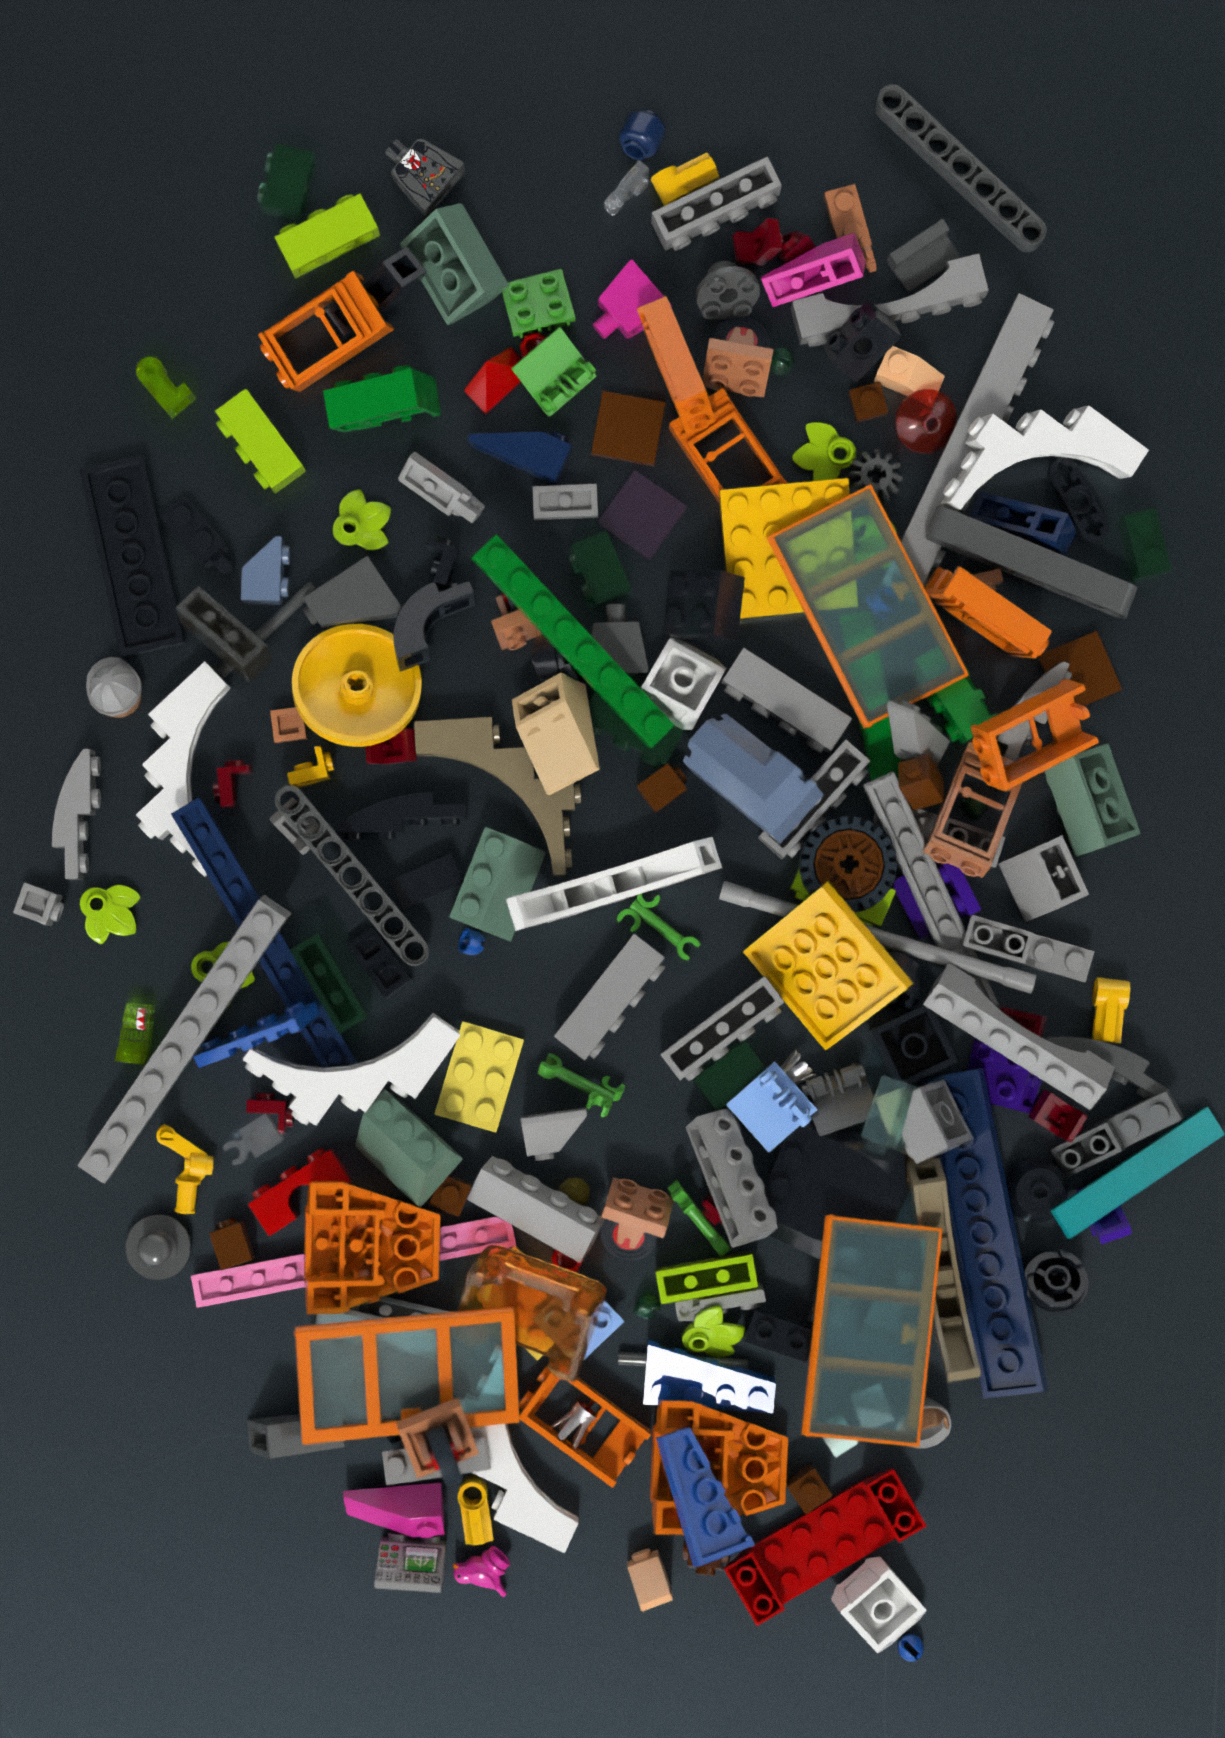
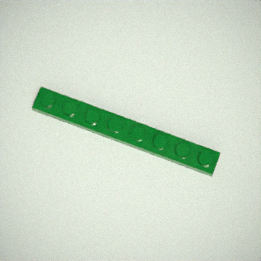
(572, 641)

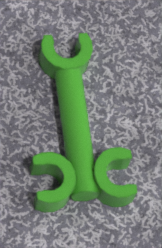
(640, 909)
(598, 1095)
(690, 1208)

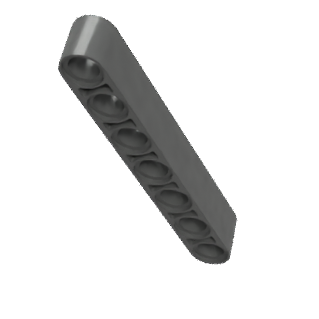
(957, 153)
(1031, 562)
(357, 890)

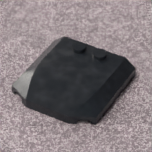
(836, 1177)

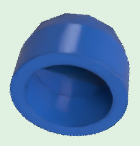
(470, 942)
(915, 1642)

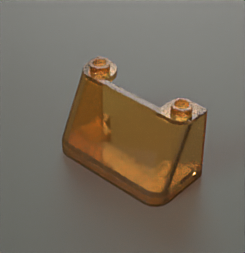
(551, 1304)

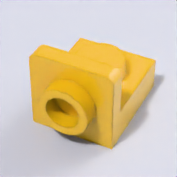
(307, 774)

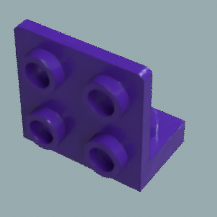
(957, 888)
(1006, 1081)

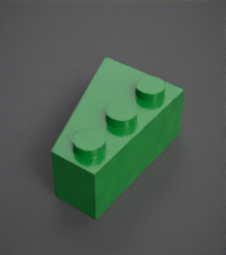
(381, 399)
(960, 708)

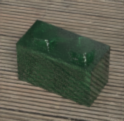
(287, 182)
(1144, 545)
(600, 570)
(729, 1075)

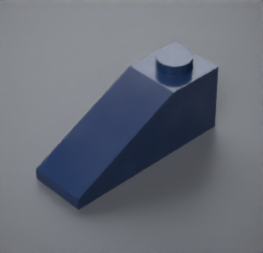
(530, 451)
(1030, 522)

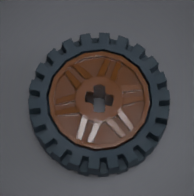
(865, 845)

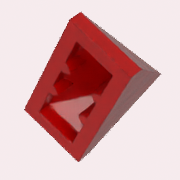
(494, 380)

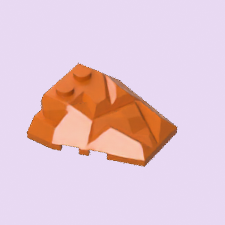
(364, 1247)
(740, 1455)

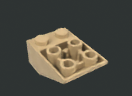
(557, 731)

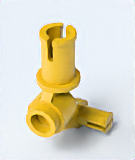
(196, 1166)

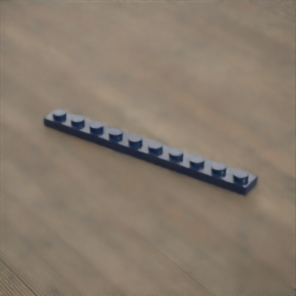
(277, 960)

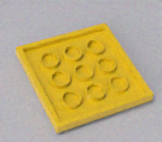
(751, 517)
(827, 966)

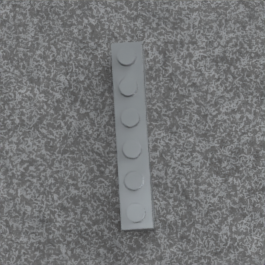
(960, 284)
(1071, 1072)

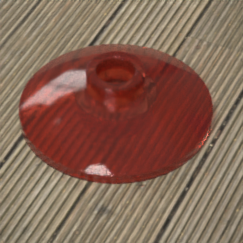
(916, 411)

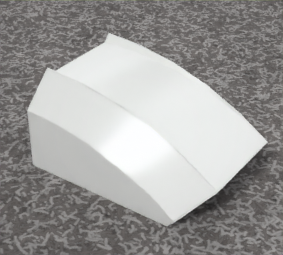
(682, 682)
(877, 1603)

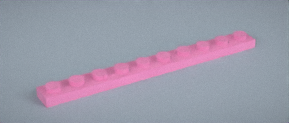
(287, 1272)

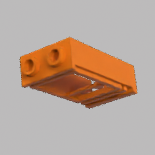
(358, 309)
(676, 365)
(724, 412)
(988, 613)
(1065, 727)
(616, 1450)

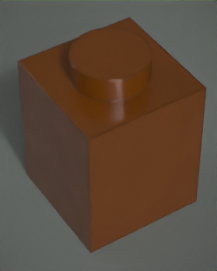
(921, 782)
(663, 787)
(451, 1195)
(232, 1243)
(808, 1488)

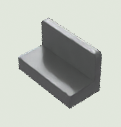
(923, 256)

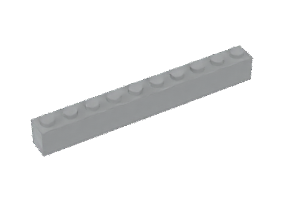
(991, 394)
(184, 1039)

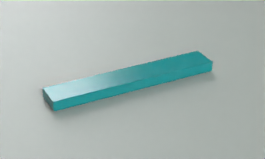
(1137, 1172)

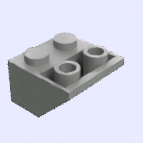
(1043, 879)

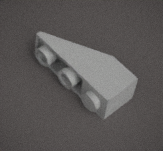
(915, 733)

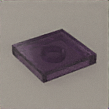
(642, 515)

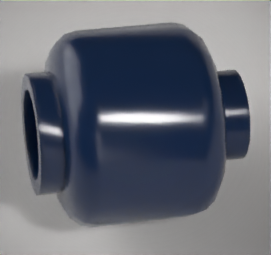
(642, 134)

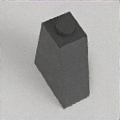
(352, 598)
(281, 1437)

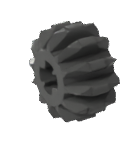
(865, 469)

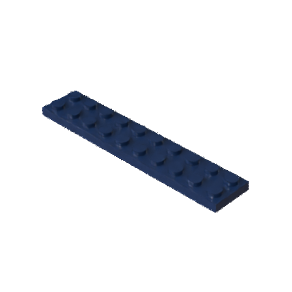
(989, 1248)

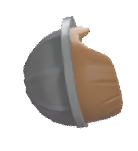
(114, 687)
(935, 1424)

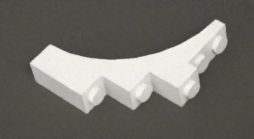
(1085, 437)
(182, 719)
(614, 884)
(359, 1084)
(523, 1503)

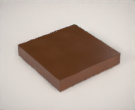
(628, 428)
(1088, 666)

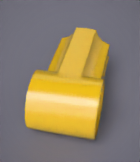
(678, 182)
(1110, 1001)
(475, 1512)

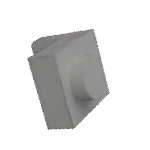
(308, 825)
(39, 905)

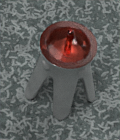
(799, 1072)
(580, 1414)

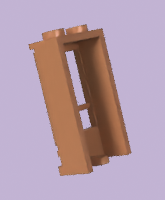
(949, 850)

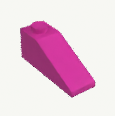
(816, 270)
(403, 1509)

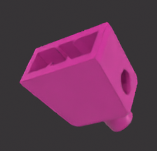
(621, 298)

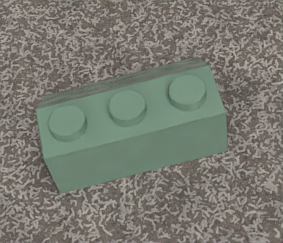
(457, 263)
(1092, 800)
(498, 871)
(405, 1148)

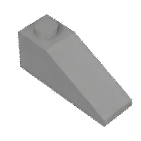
(400, 1469)

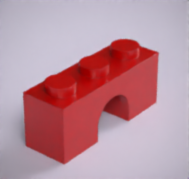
(275, 1206)

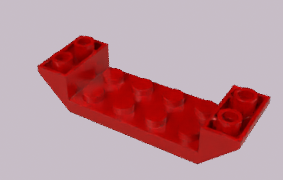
(822, 1543)

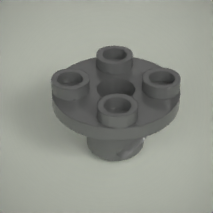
(727, 292)
(158, 1247)

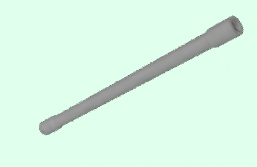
(1005, 975)

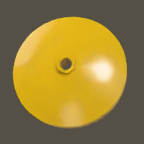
(351, 660)

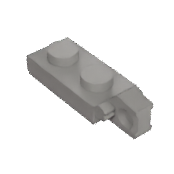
(439, 488)
(746, 1299)

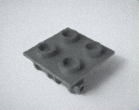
(839, 1099)

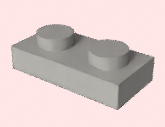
(565, 502)

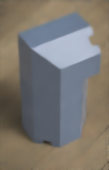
(751, 776)

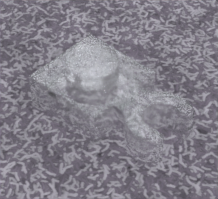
(632, 183)
(257, 1137)

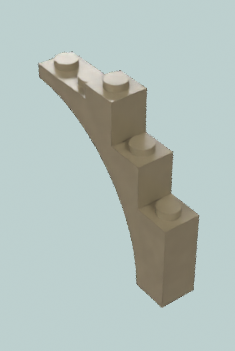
(473, 743)
(950, 1316)

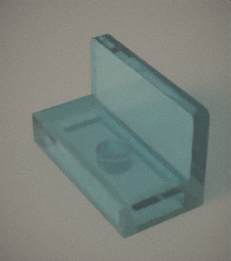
(888, 1113)

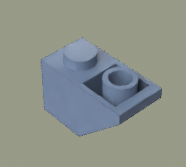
(264, 575)

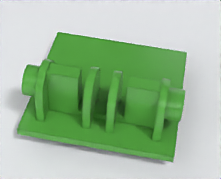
(538, 303)
(554, 372)

